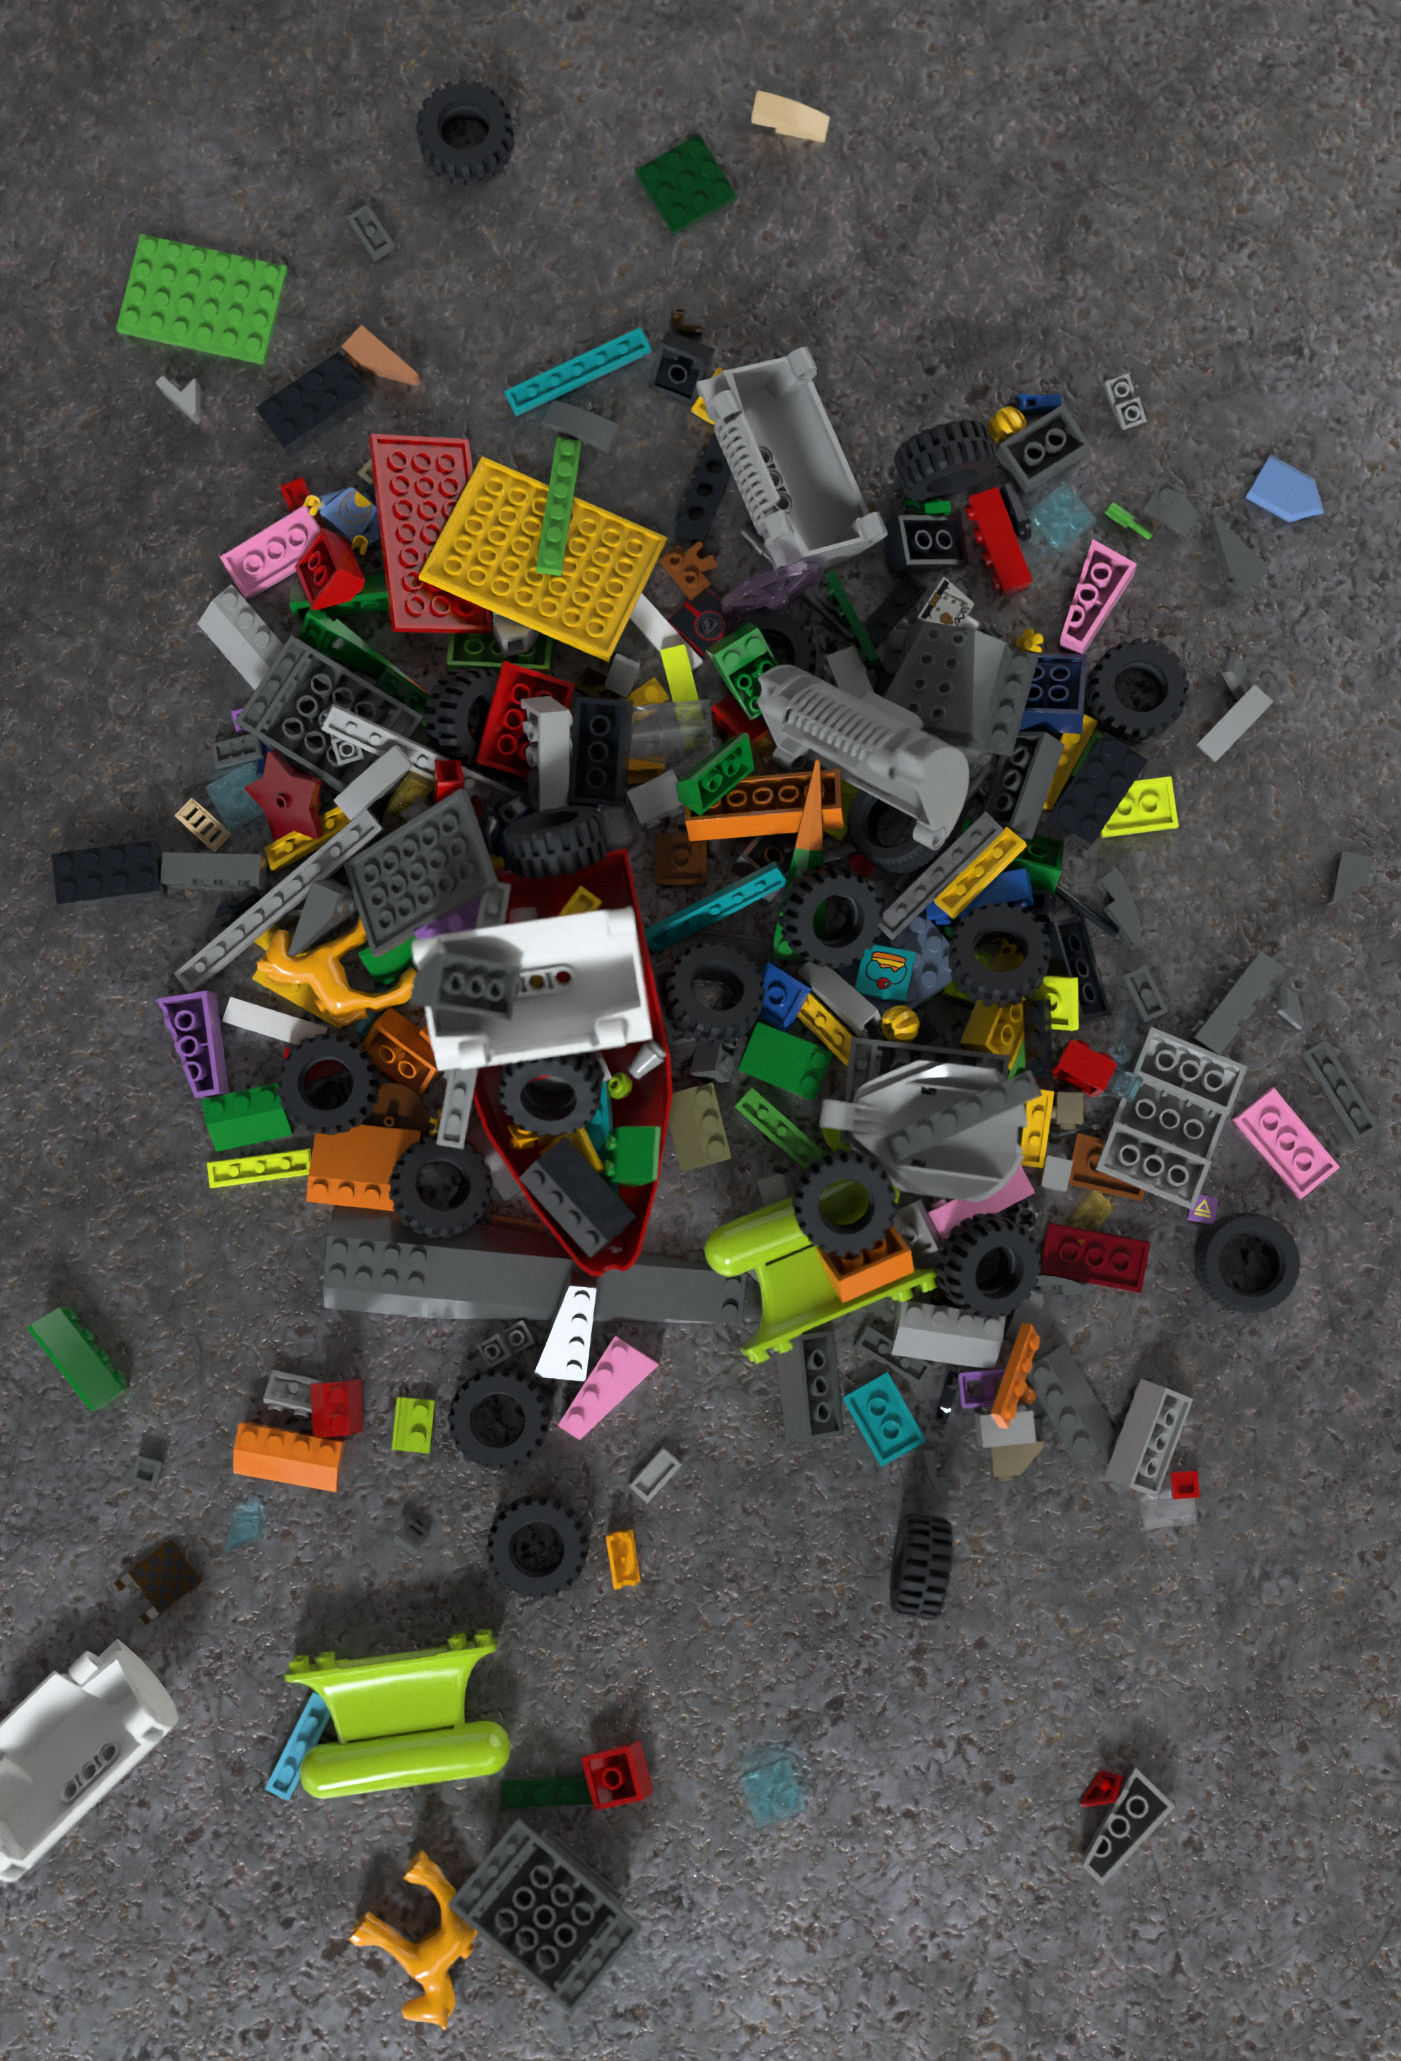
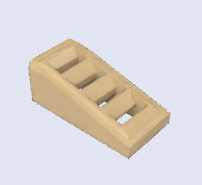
(187, 809)

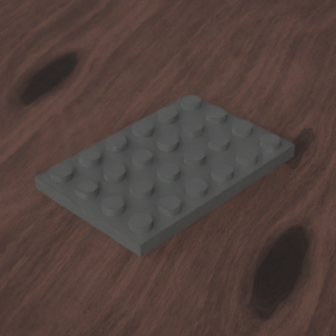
(420, 873)

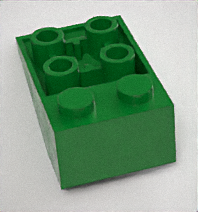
(740, 662)

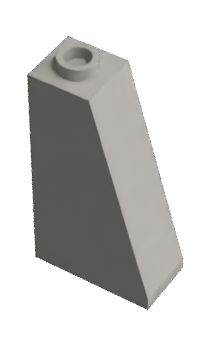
(843, 1001)

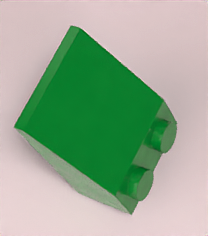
(785, 1061)

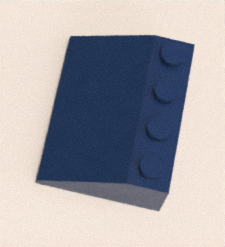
(1056, 694)

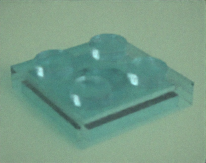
(1061, 518)
(232, 800)
(772, 1792)

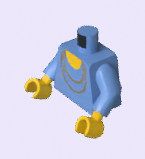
(349, 514)

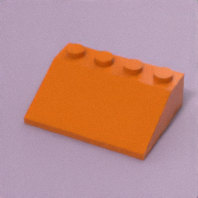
(357, 1166)

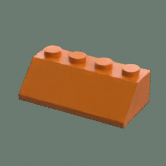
(288, 1456)

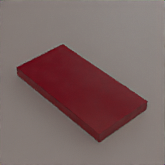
(1100, 1260)

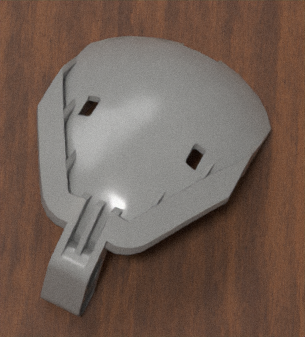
(961, 1167)

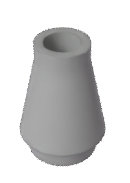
(647, 1058)

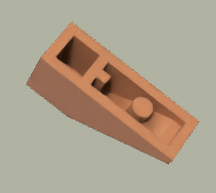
(376, 358)

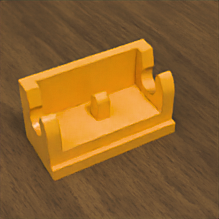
(623, 1558)

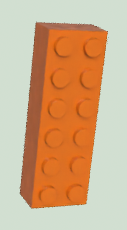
(767, 807)

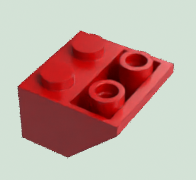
(731, 720)

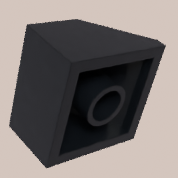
(680, 366)

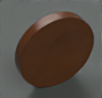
(399, 1108)

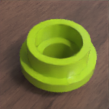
(620, 1085)

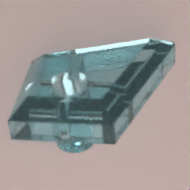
(244, 1529)

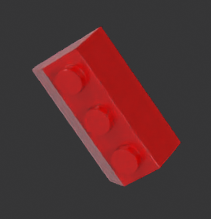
(329, 571)

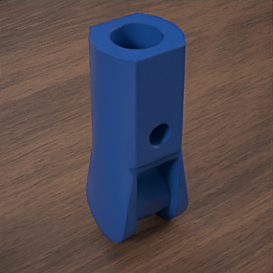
(1042, 403)

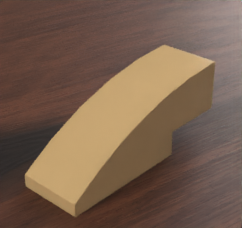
(789, 117)

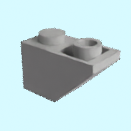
(512, 636)

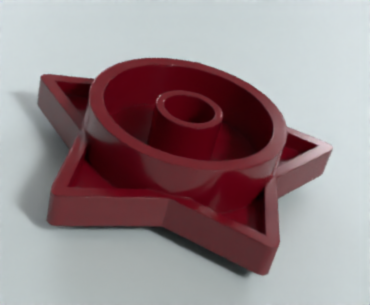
(288, 798)

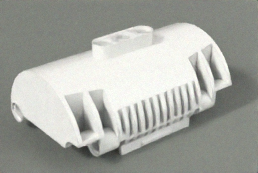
(594, 1010)
(72, 1747)

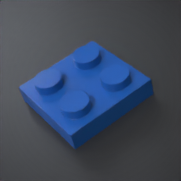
(783, 996)

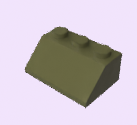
(698, 1128)

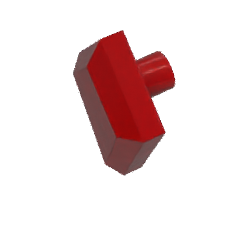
(1102, 1790)

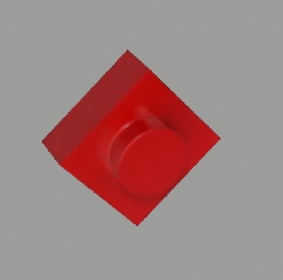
(1184, 1484)

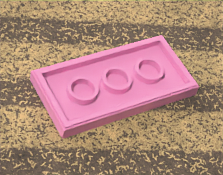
(271, 553)
(1286, 1143)

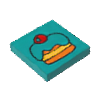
(885, 973)

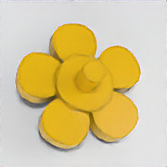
(1030, 641)

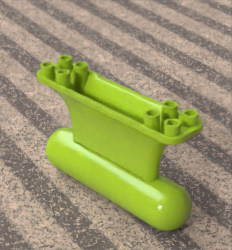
(790, 1271)
(399, 1719)

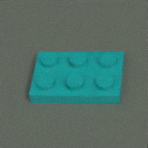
(884, 1419)

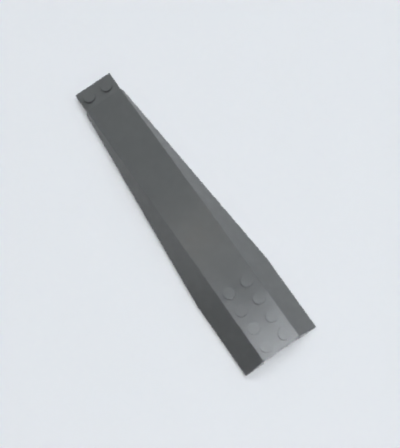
(504, 1275)

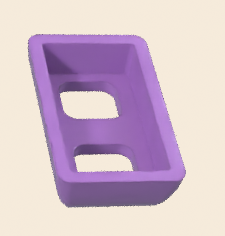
(988, 1397)

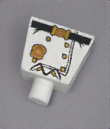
(948, 607)

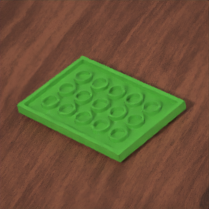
(202, 299)

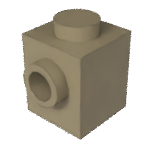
(1067, 1110)

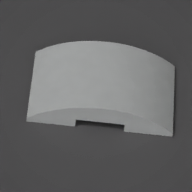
(1173, 1114)

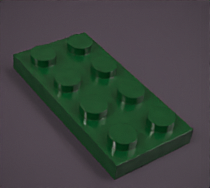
(856, 629)

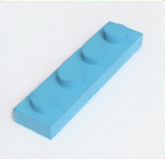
(302, 1739)

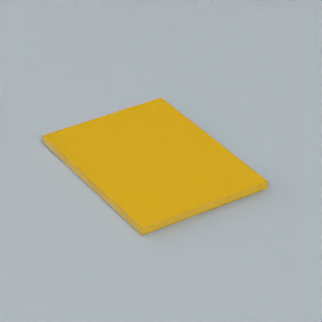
(493, 552)

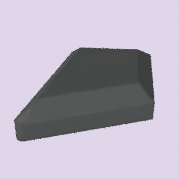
(1234, 674)
(1289, 1006)

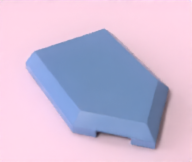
(1285, 491)

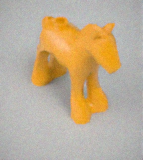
(328, 978)
(433, 1955)

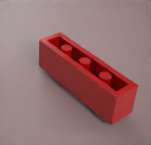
(998, 542)

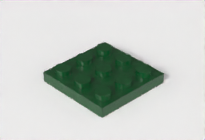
(685, 184)

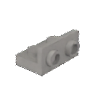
(289, 1395)

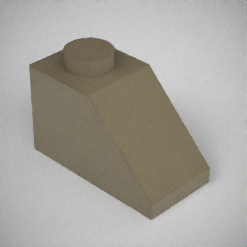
(1012, 1459)

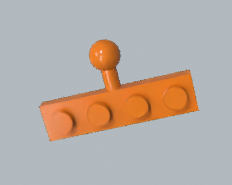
(1013, 1385)

